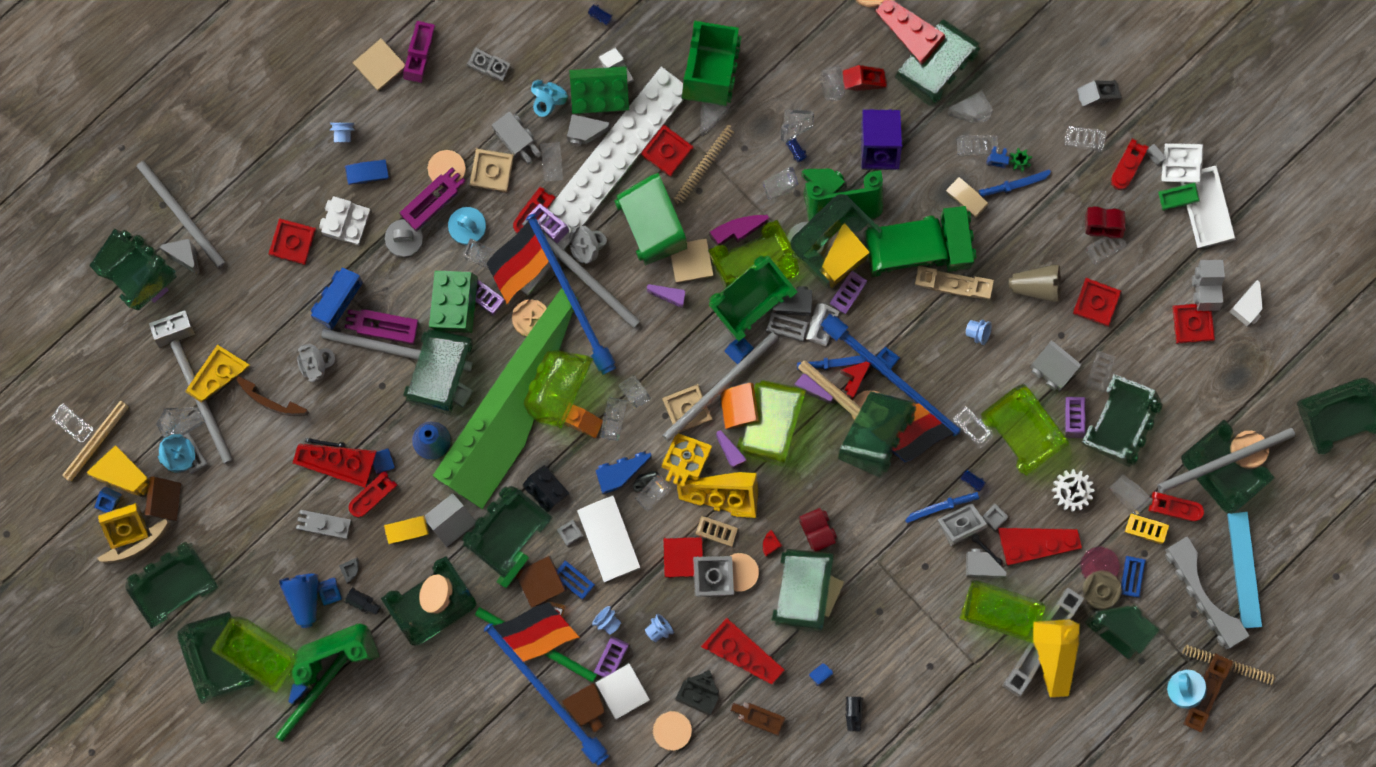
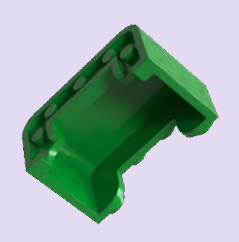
(711, 63)

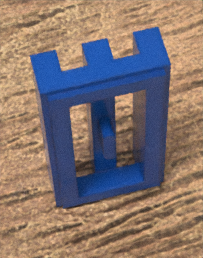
(1140, 575)
(586, 590)

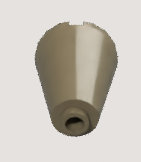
(1038, 283)

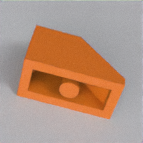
(583, 421)

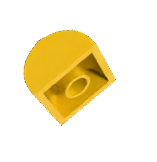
(123, 526)

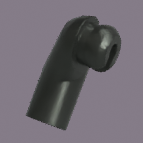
(643, 479)

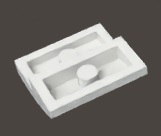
(1182, 162)
(622, 691)

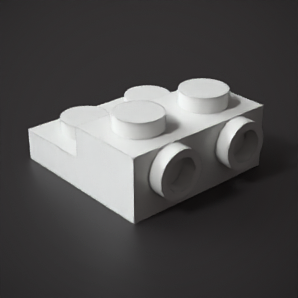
(344, 220)

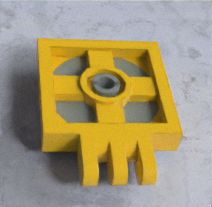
(685, 459)

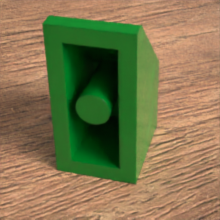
(831, 179)

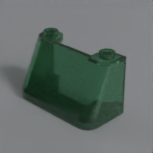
(438, 371)
(1339, 413)
(1231, 484)
(803, 590)
(419, 624)
(209, 672)

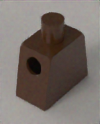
(586, 707)

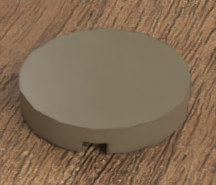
(1102, 589)

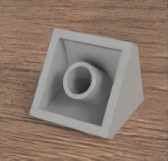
(183, 253)
(449, 520)
(962, 524)
(713, 576)

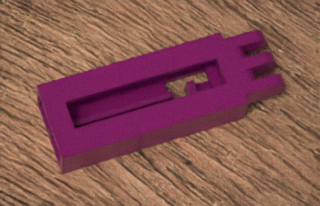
(426, 205)
(389, 328)

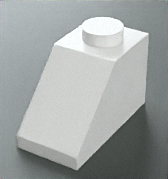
(1249, 306)

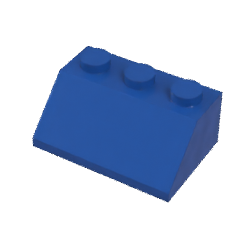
(336, 298)

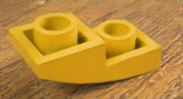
(406, 529)

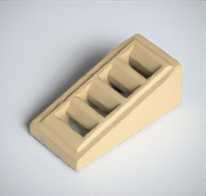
(711, 522)

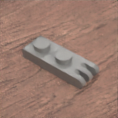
(324, 524)

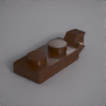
(759, 717)

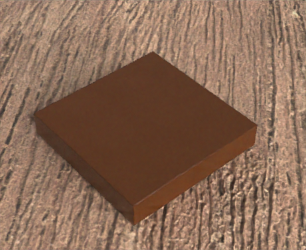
(163, 498)
(540, 581)

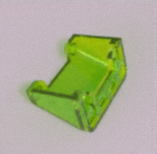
(738, 260)
(777, 412)
(1025, 428)

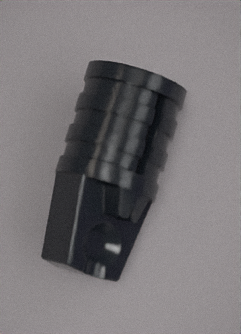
(361, 602)
(853, 713)

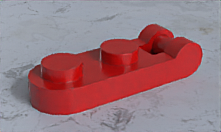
(1128, 165)
(531, 205)
(371, 495)
(1176, 507)

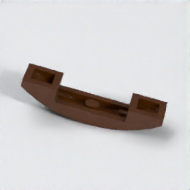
(291, 410)
(1214, 677)

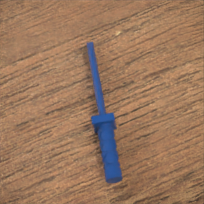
(1008, 186)
(836, 362)
(949, 503)

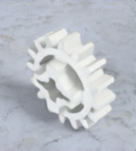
(1065, 487)

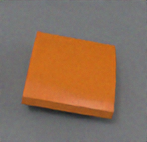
(739, 406)

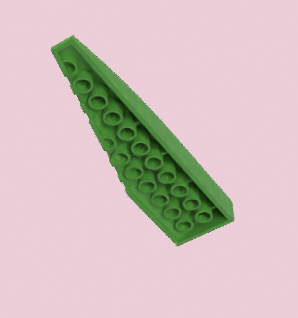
(501, 421)

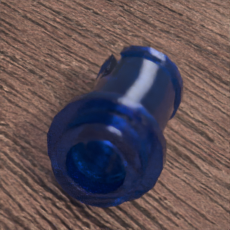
(600, 14)
(797, 151)
(973, 480)

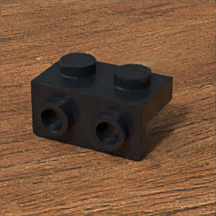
(545, 488)

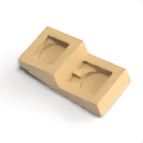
(967, 197)

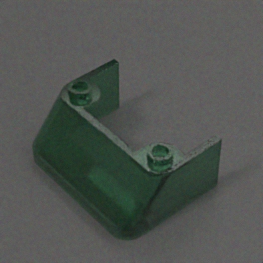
(824, 227)
(1123, 629)

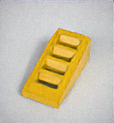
(1164, 527)

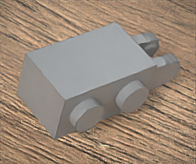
(515, 137)

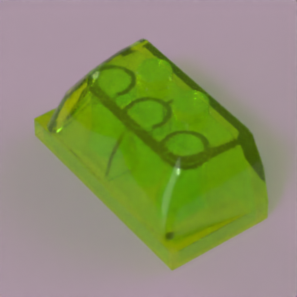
(556, 386)
(1002, 610)
(256, 652)

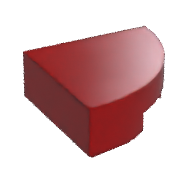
(770, 543)

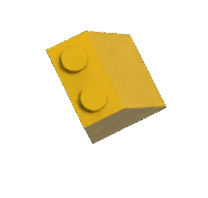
(844, 256)
(120, 472)

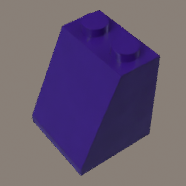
(881, 139)

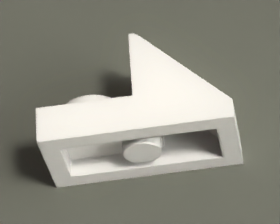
(614, 59)

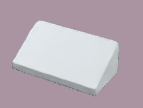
(814, 331)

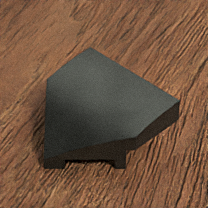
(699, 693)

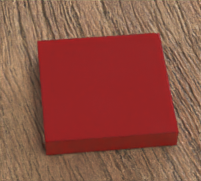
(667, 150)
(292, 241)
(1096, 302)
(1192, 325)
(679, 556)

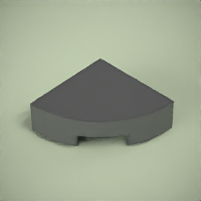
(350, 569)

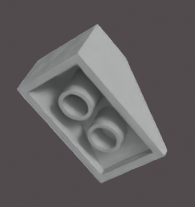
(1054, 366)

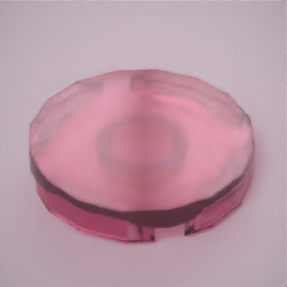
(1099, 559)

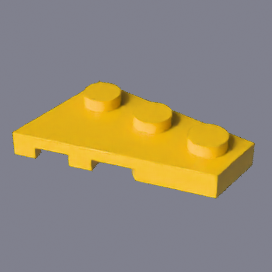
(215, 373)

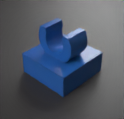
(998, 160)

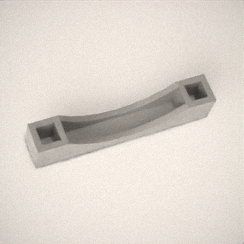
(1184, 557)
(1029, 661)

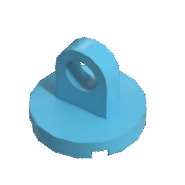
(549, 94)
(466, 225)
(176, 453)
(1187, 689)

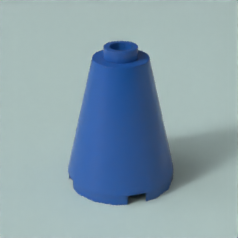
(434, 446)
(301, 597)

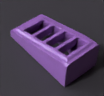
(558, 230)
(858, 279)
(671, 295)
(496, 306)
(813, 388)
(1073, 429)
(732, 454)
(613, 640)

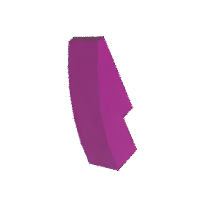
(418, 52)
(738, 228)

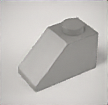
(585, 130)
(982, 565)

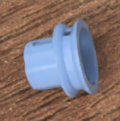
(342, 131)
(979, 331)
(607, 620)
(657, 629)

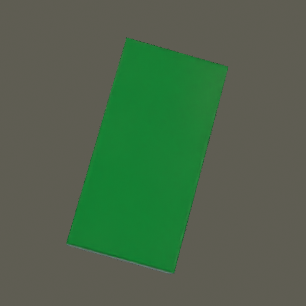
(1179, 196)
(520, 560)

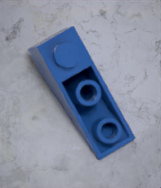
(617, 475)

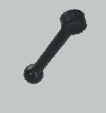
(340, 444)
(975, 538)

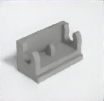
(171, 328)

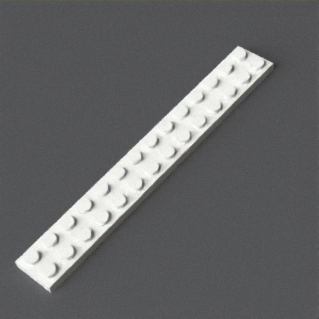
(614, 156)

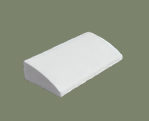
(1211, 215)
(608, 539)

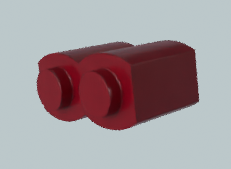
(1105, 222)
(817, 530)

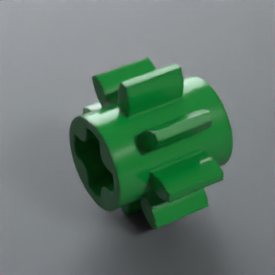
(1023, 156)

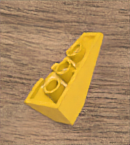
(727, 492)
(1057, 651)

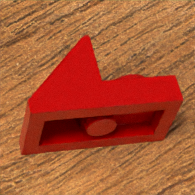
(856, 373)

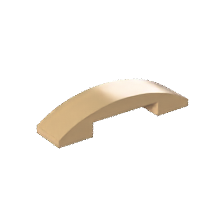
(953, 283)
(157, 532)

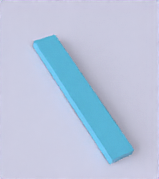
(1244, 570)

